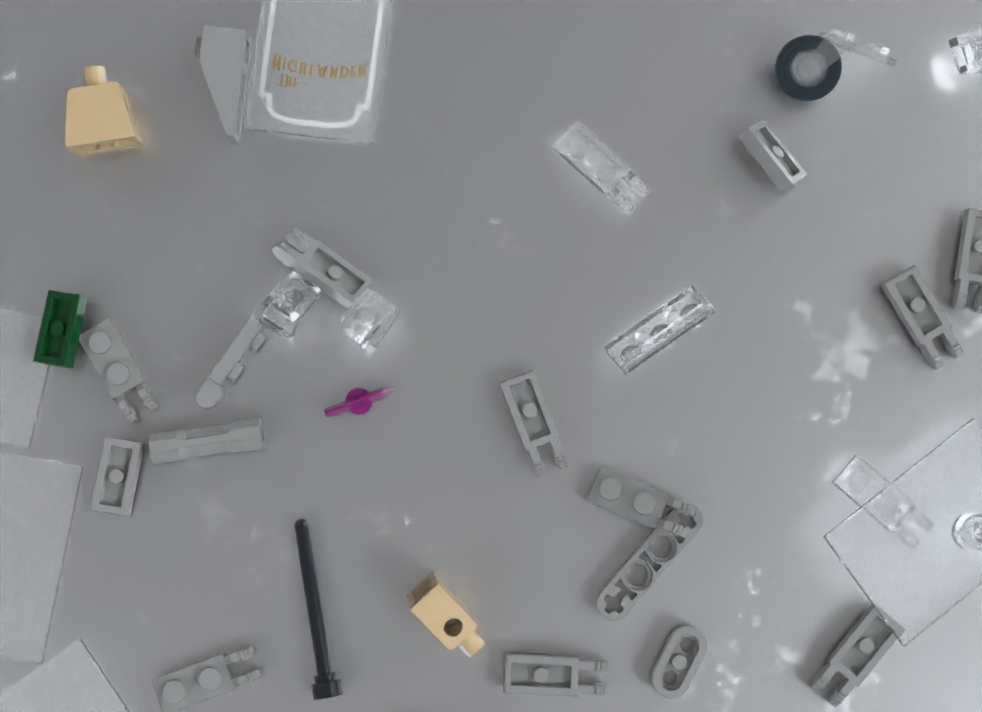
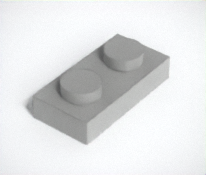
(772, 155)
(117, 476)

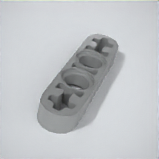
(654, 566)

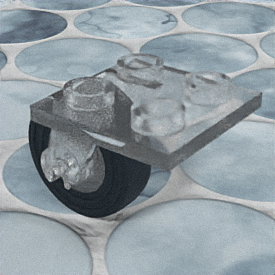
(812, 64)

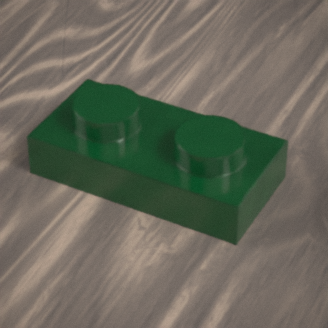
(60, 329)

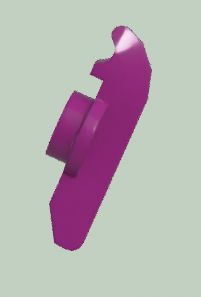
(358, 401)

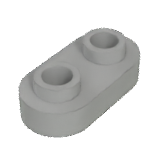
(681, 662)

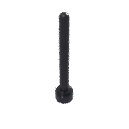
(326, 681)

